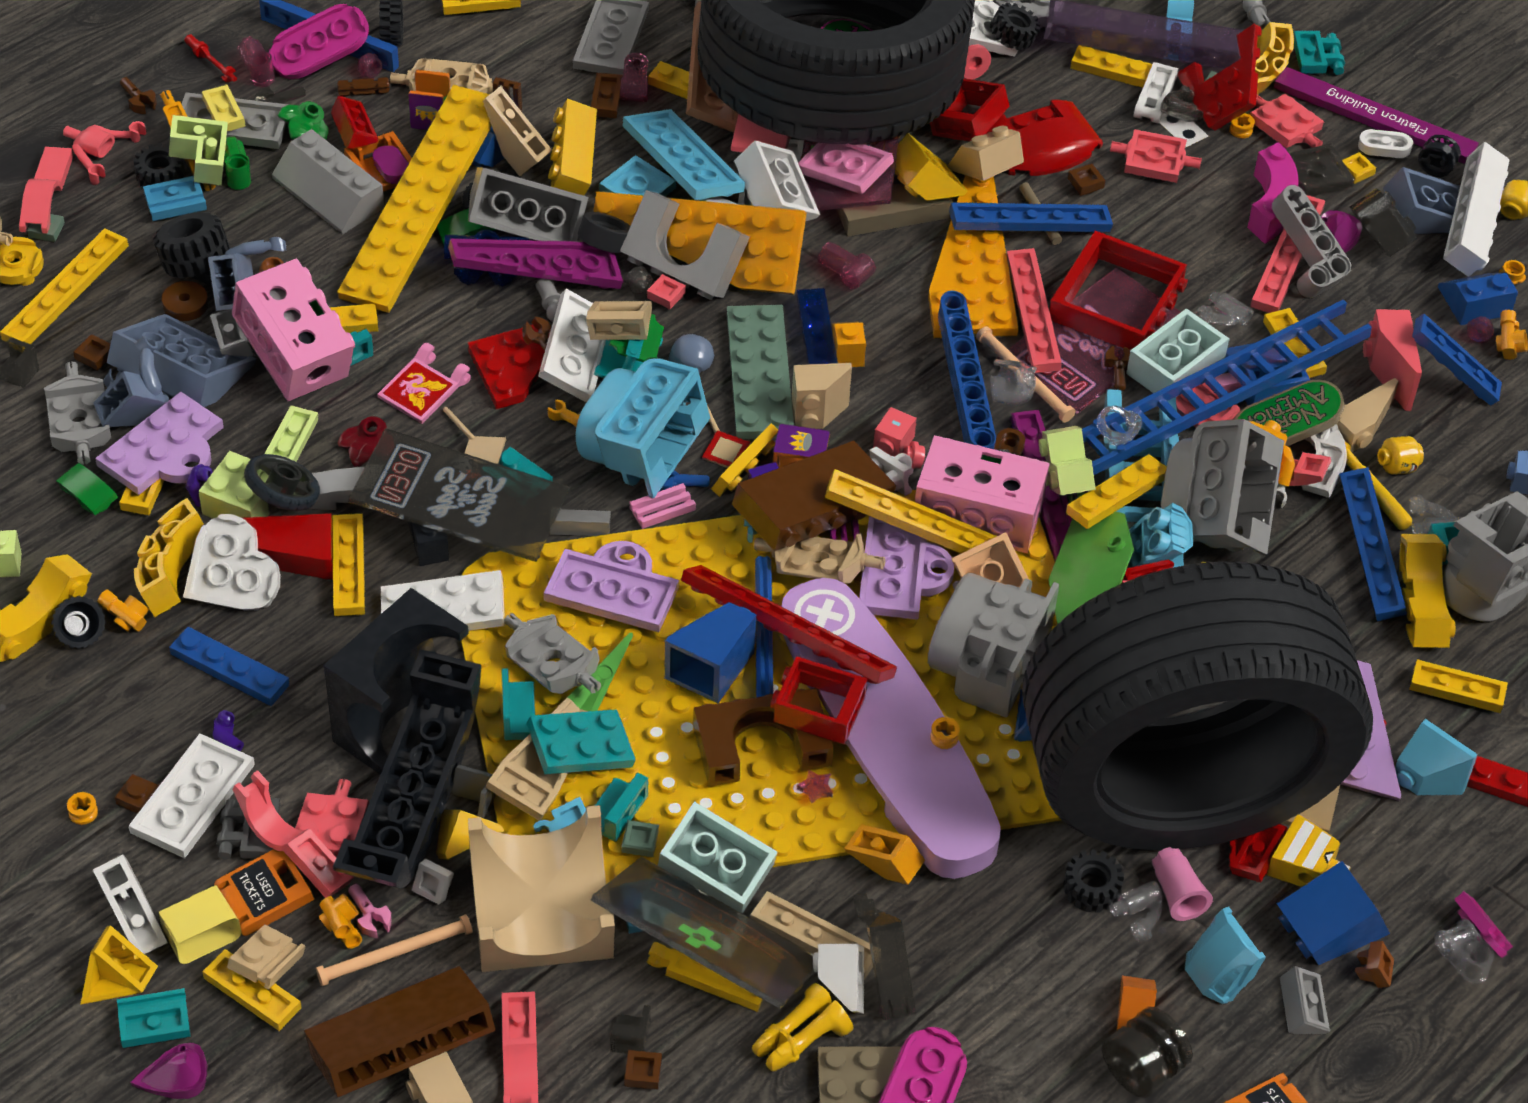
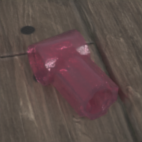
(257, 61)
(852, 269)

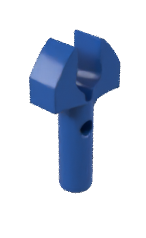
(688, 480)

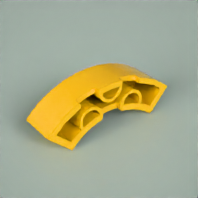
(1275, 49)
(164, 555)
(1424, 592)
(31, 619)

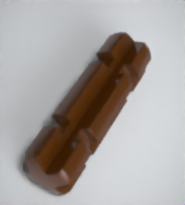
(363, 86)

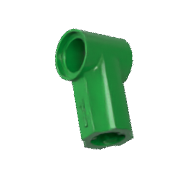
(236, 165)

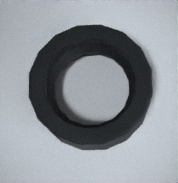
(603, 231)

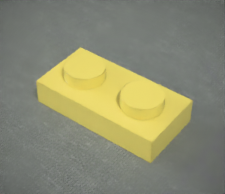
(223, 107)

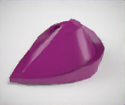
(1343, 227)
(176, 1073)

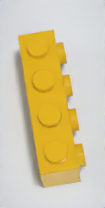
(573, 147)

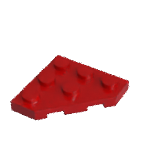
(507, 365)

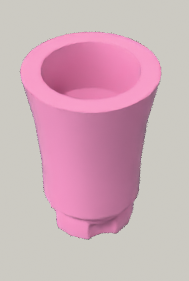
(1180, 884)

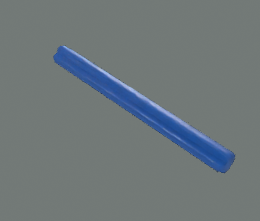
(764, 637)

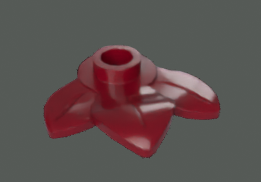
(360, 441)

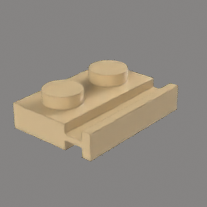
(266, 956)

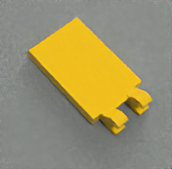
(697, 975)

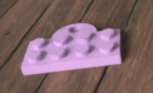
(162, 445)
(906, 572)
(613, 586)

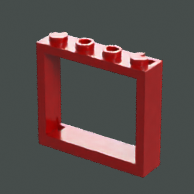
(1128, 257)

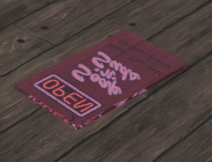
(1081, 355)

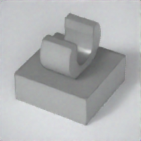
(432, 881)

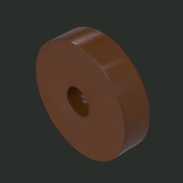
(185, 300)

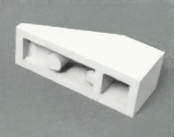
(130, 904)

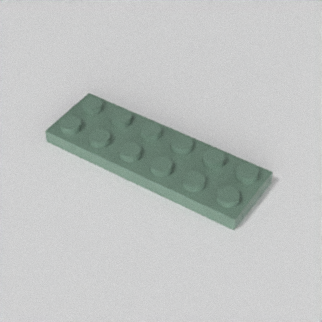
(759, 368)

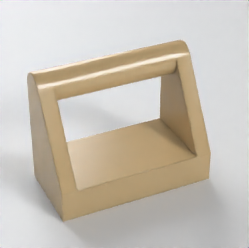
(619, 320)

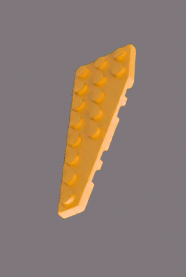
(769, 257)
(977, 268)

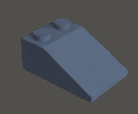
(1424, 200)

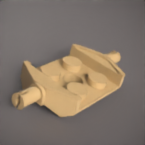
(465, 74)
(838, 558)

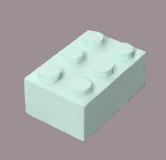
(1176, 351)
(717, 857)

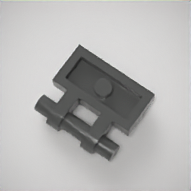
(248, 842)

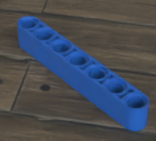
(965, 371)

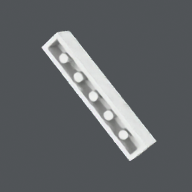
(1476, 210)

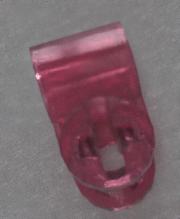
(635, 78)

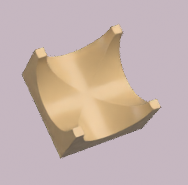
(538, 894)

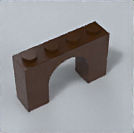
(721, 723)

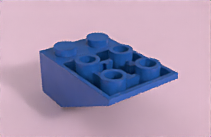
(1253, 372)

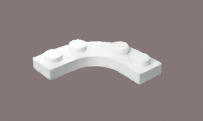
(1329, 444)

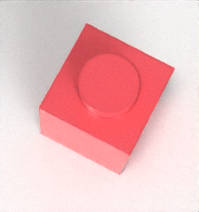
(894, 432)

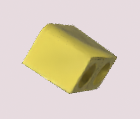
(200, 925)

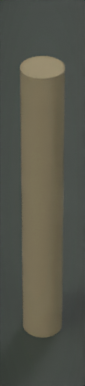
(1031, 198)

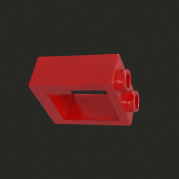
(965, 126)
(827, 679)

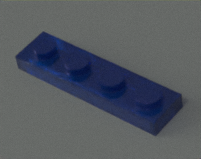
(816, 326)

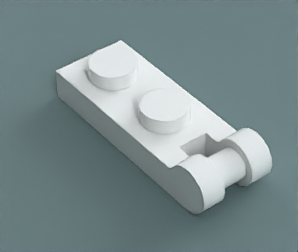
(1157, 86)

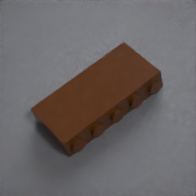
(791, 500)
(399, 1031)

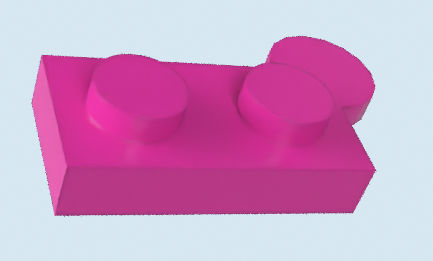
(1489, 931)

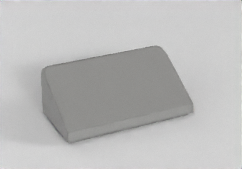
(229, 335)
(582, 523)
(1304, 1002)

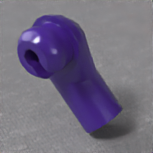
(198, 475)
(223, 730)

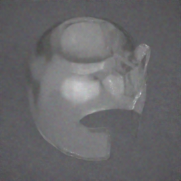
(1013, 384)

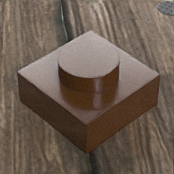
(1086, 179)
(93, 352)
(135, 793)
(643, 1069)

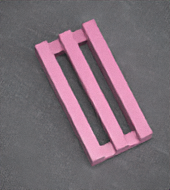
(660, 504)

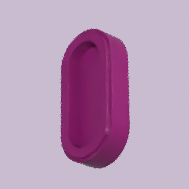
(389, 163)

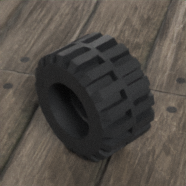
(188, 242)

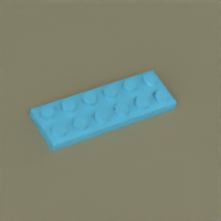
(683, 154)

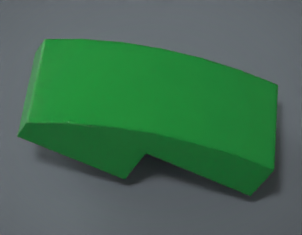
(87, 489)

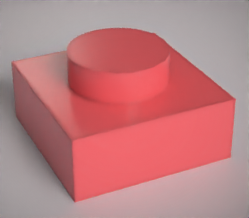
(666, 291)

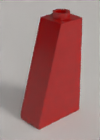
(297, 542)

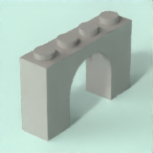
(648, 244)

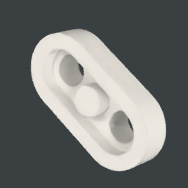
(1385, 143)

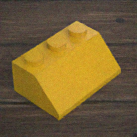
(925, 172)

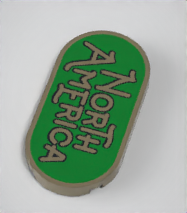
(1299, 410)

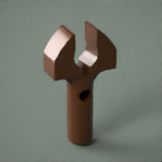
(138, 97)
(540, 337)
(1118, 365)

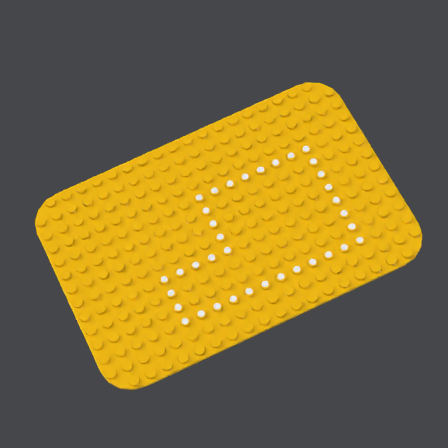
(660, 713)

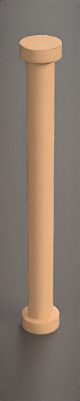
(1065, 412)
(394, 950)

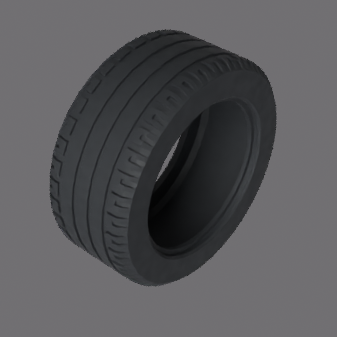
(836, 82)
(1182, 641)

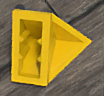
(454, 833)
(115, 969)

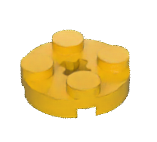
(27, 267)

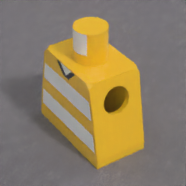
(1303, 853)

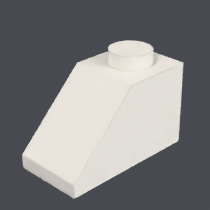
(842, 972)

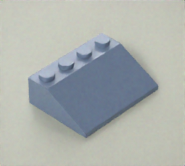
(183, 360)

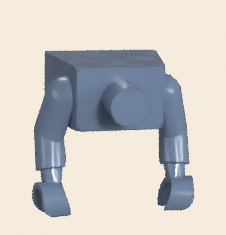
(236, 266)
(132, 395)

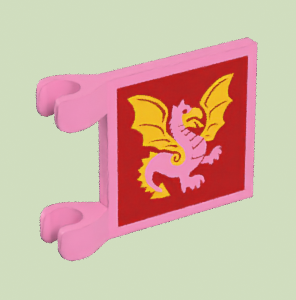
(421, 389)

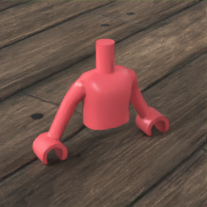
(98, 142)

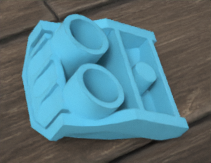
(1161, 535)
(1223, 959)

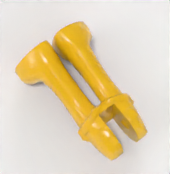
(789, 1048)

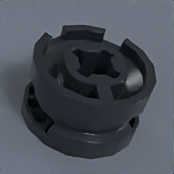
(1438, 157)

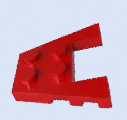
(1230, 90)

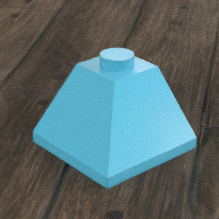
(1434, 763)

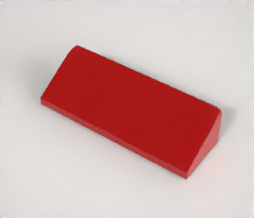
(353, 123)

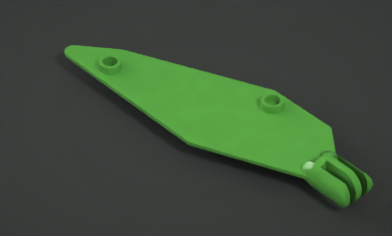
(1090, 561)

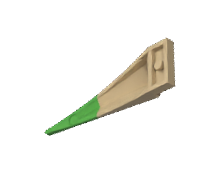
(520, 773)

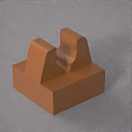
(1379, 964)

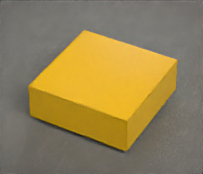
(1359, 167)

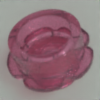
(369, 65)
(1482, 324)

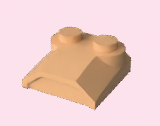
(993, 560)

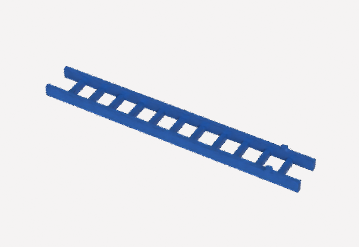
(1225, 400)

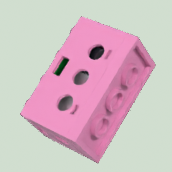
(292, 329)
(984, 488)

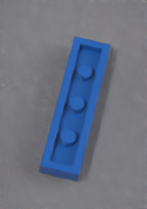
(1456, 359)
(229, 666)

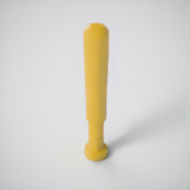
(1386, 501)

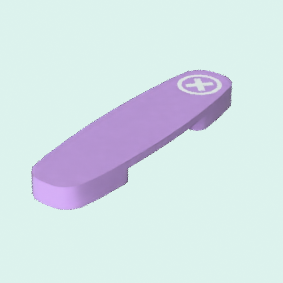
(925, 789)

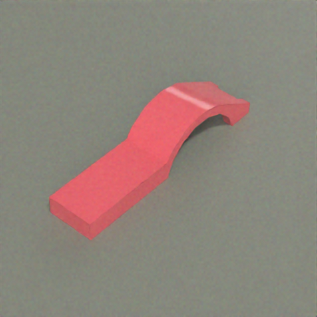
(40, 189)
(300, 845)
(519, 1047)

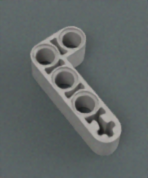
(1312, 240)

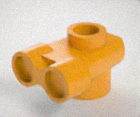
(1511, 338)
(129, 614)
(337, 918)

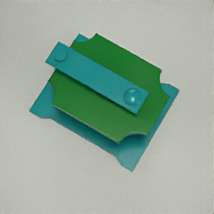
(630, 353)

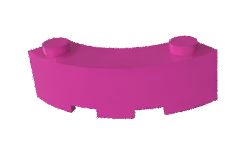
(1275, 172)

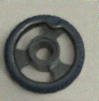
(283, 480)

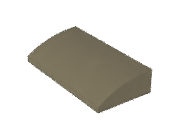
(902, 211)

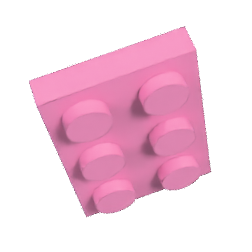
(846, 165)

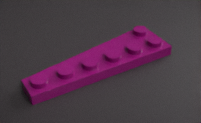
(539, 259)

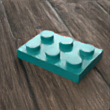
(580, 741)

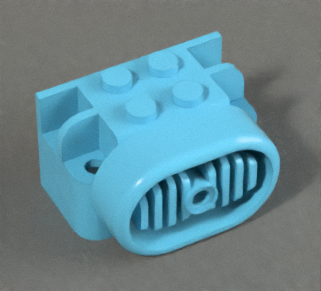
(642, 421)

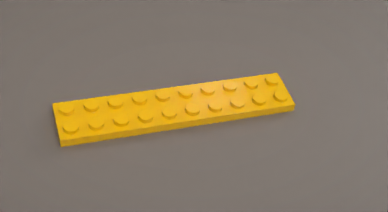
(418, 201)

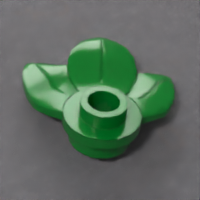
(304, 118)

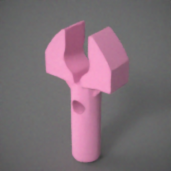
(369, 912)

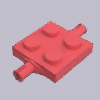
(1287, 121)
(1155, 155)
(333, 816)

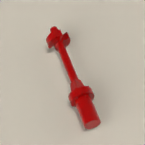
(201, 49)

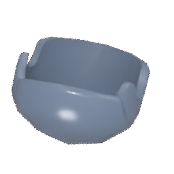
(692, 351)

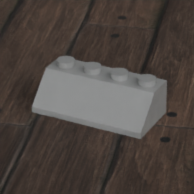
(328, 182)
(525, 207)

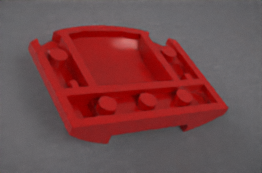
(1052, 138)

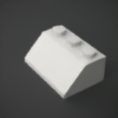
(775, 179)

